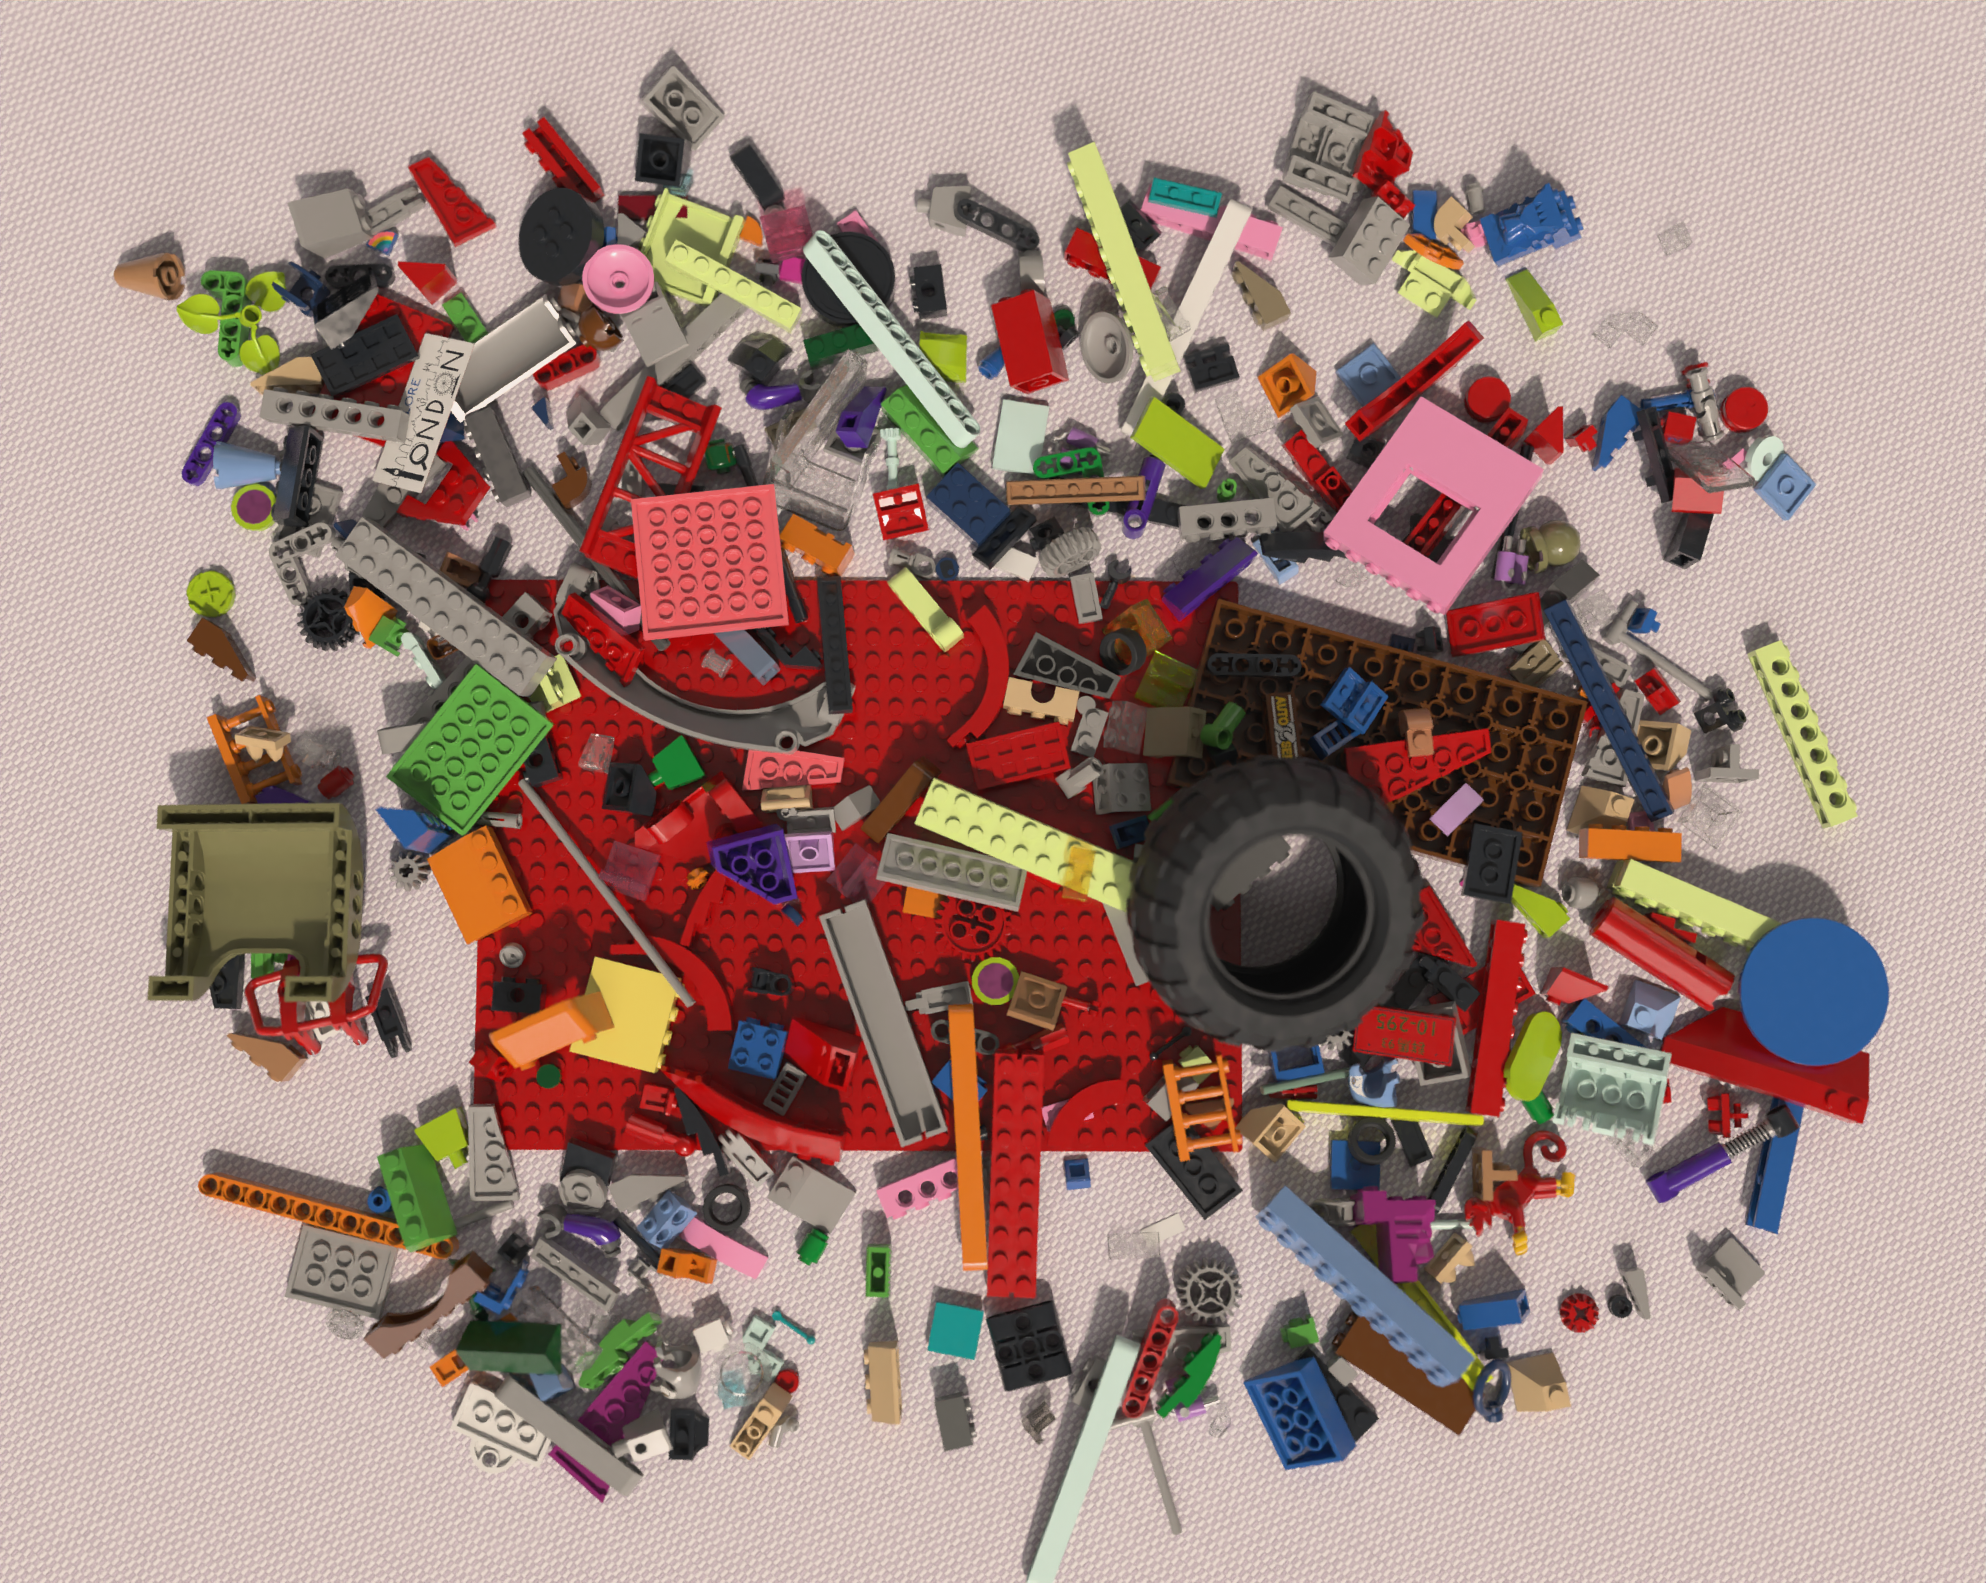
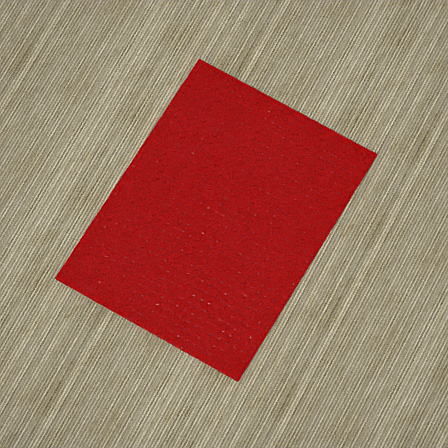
(903, 709)

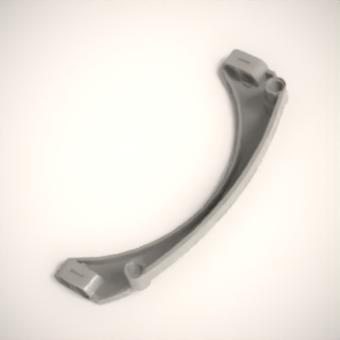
(758, 730)

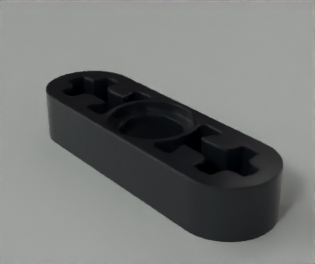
(353, 269)

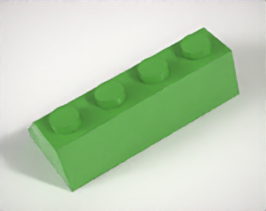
(924, 432)
(417, 1196)

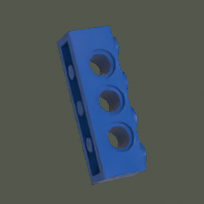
(1583, 1011)

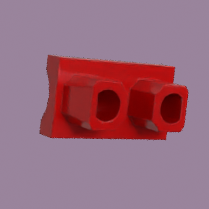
(1393, 198)
(1657, 691)
(1723, 1126)

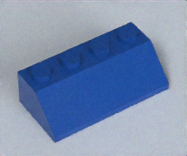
(416, 829)

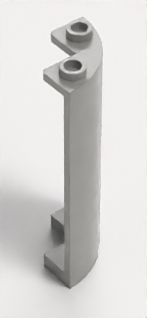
(512, 354)

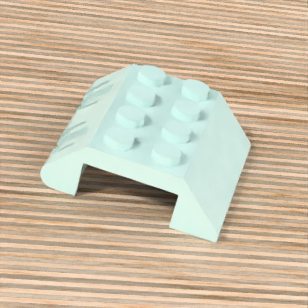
(1613, 1087)

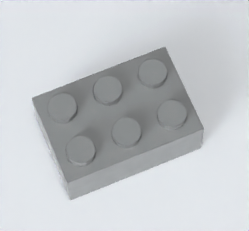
(1369, 241)
(1435, 1073)

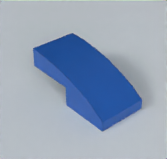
(1424, 212)

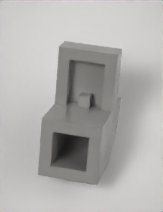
(1031, 271)

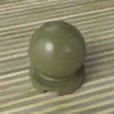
(1552, 544)

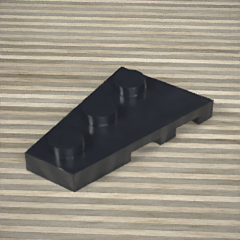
(228, 985)

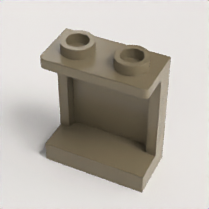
(1174, 732)

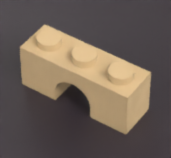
(1060, 707)

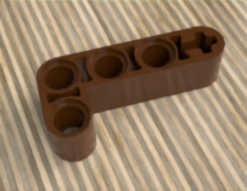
(900, 799)

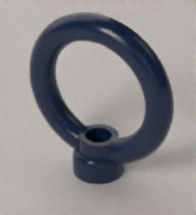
(1492, 1411)

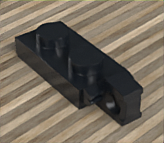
(1449, 982)

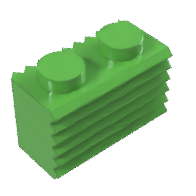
(878, 1270)

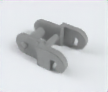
(632, 1272)

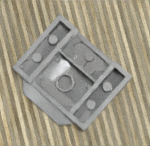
(1327, 148)

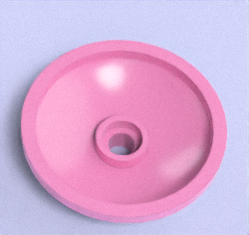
(613, 266)

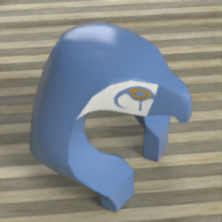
(1376, 1085)

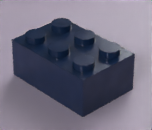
(967, 505)

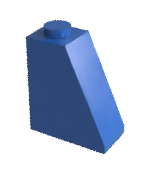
(1494, 1310)

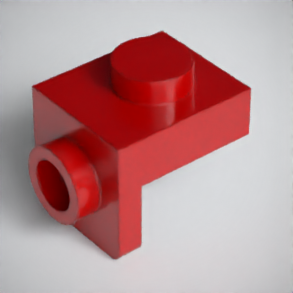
(490, 1062)
(658, 1098)

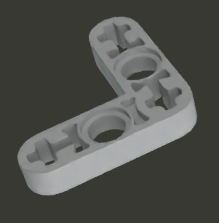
(291, 559)

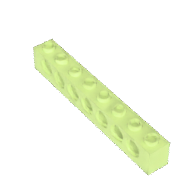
(1798, 747)

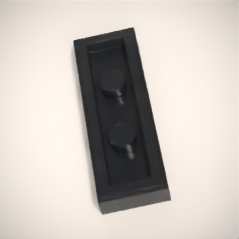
(1004, 537)

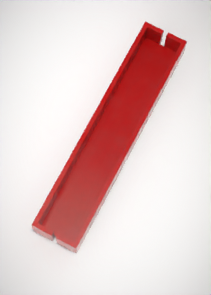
(1015, 1173)

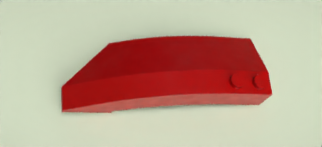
(1728, 1051)
(758, 1123)

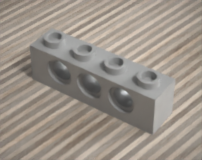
(1261, 508)

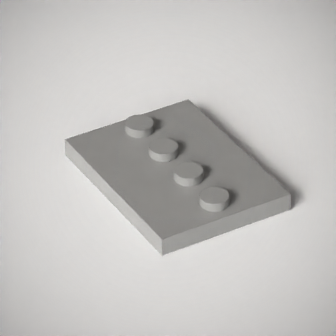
(341, 1271)

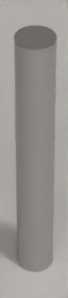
(484, 1213)

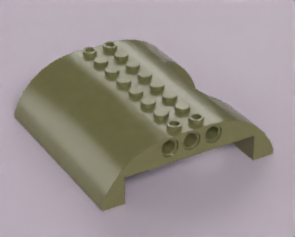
(261, 886)

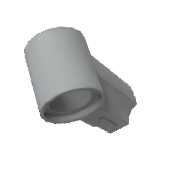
(1077, 778)

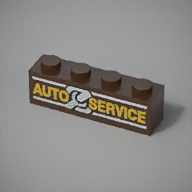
(1281, 725)

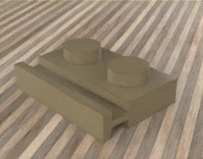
(1535, 664)

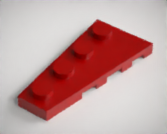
(453, 209)

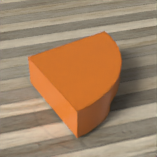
(752, 232)

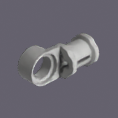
(911, 561)

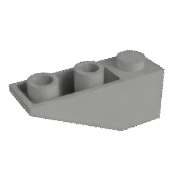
(639, 1187)

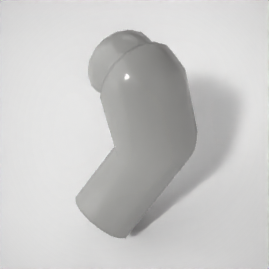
(786, 1424)

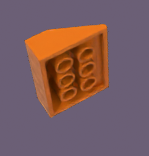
(479, 884)

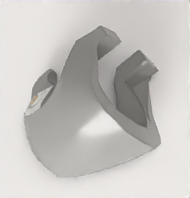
(678, 1382)

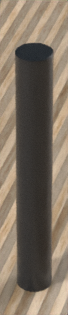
(630, 1232)

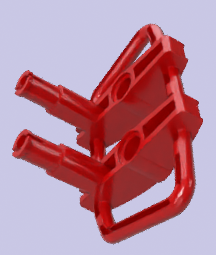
(293, 1012)

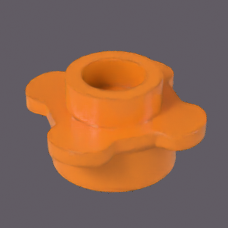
(698, 878)

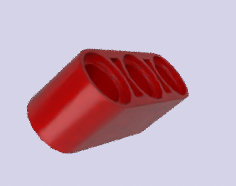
(578, 368)

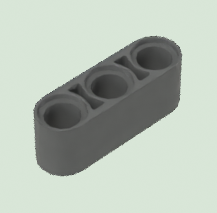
(979, 1036)

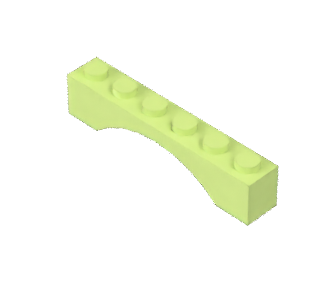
(721, 278)

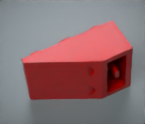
(823, 1052)

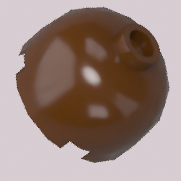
(598, 330)

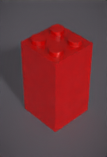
(1029, 341)

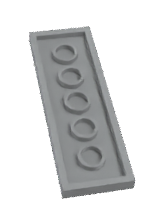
(951, 872)

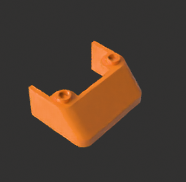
(553, 1029)

